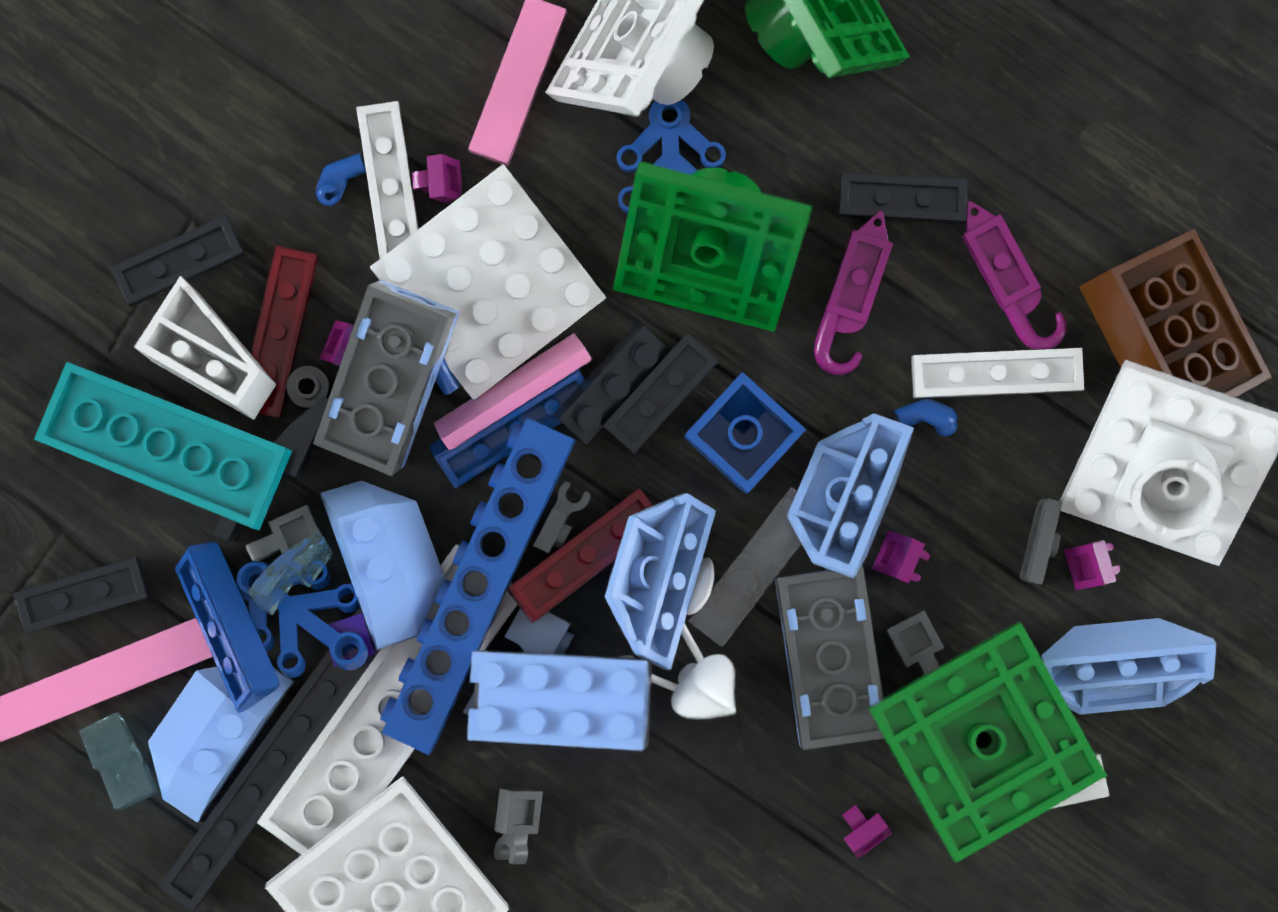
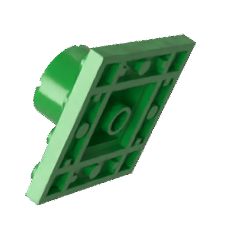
(836, 34)
(710, 244)
(1029, 751)

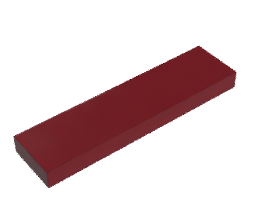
(283, 320)
(576, 561)

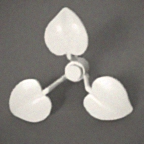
(703, 687)

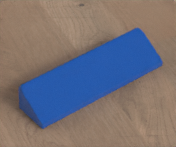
(490, 444)
(226, 625)

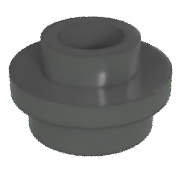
(298, 376)

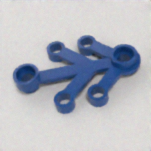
(670, 137)
(296, 611)

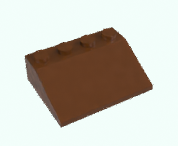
(1176, 318)

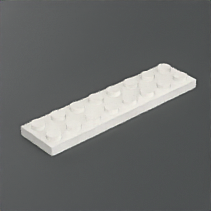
(351, 755)

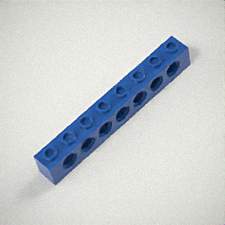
(424, 729)

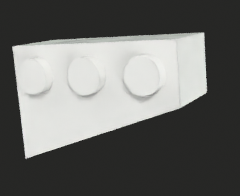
(203, 351)

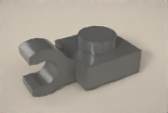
(555, 528)
(286, 533)
(916, 642)
(516, 818)

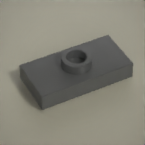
(1042, 541)

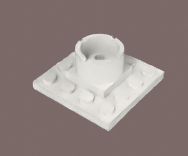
(634, 55)
(1173, 463)

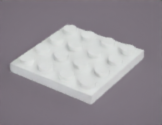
(501, 270)
(386, 860)

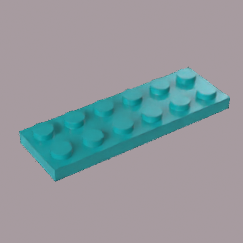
(163, 445)

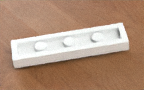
(387, 174)
(997, 373)

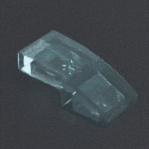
(298, 563)
(119, 761)

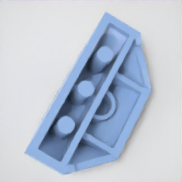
(848, 492)
(386, 558)
(658, 574)
(1129, 664)
(206, 740)

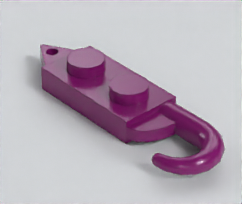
(1008, 275)
(853, 291)

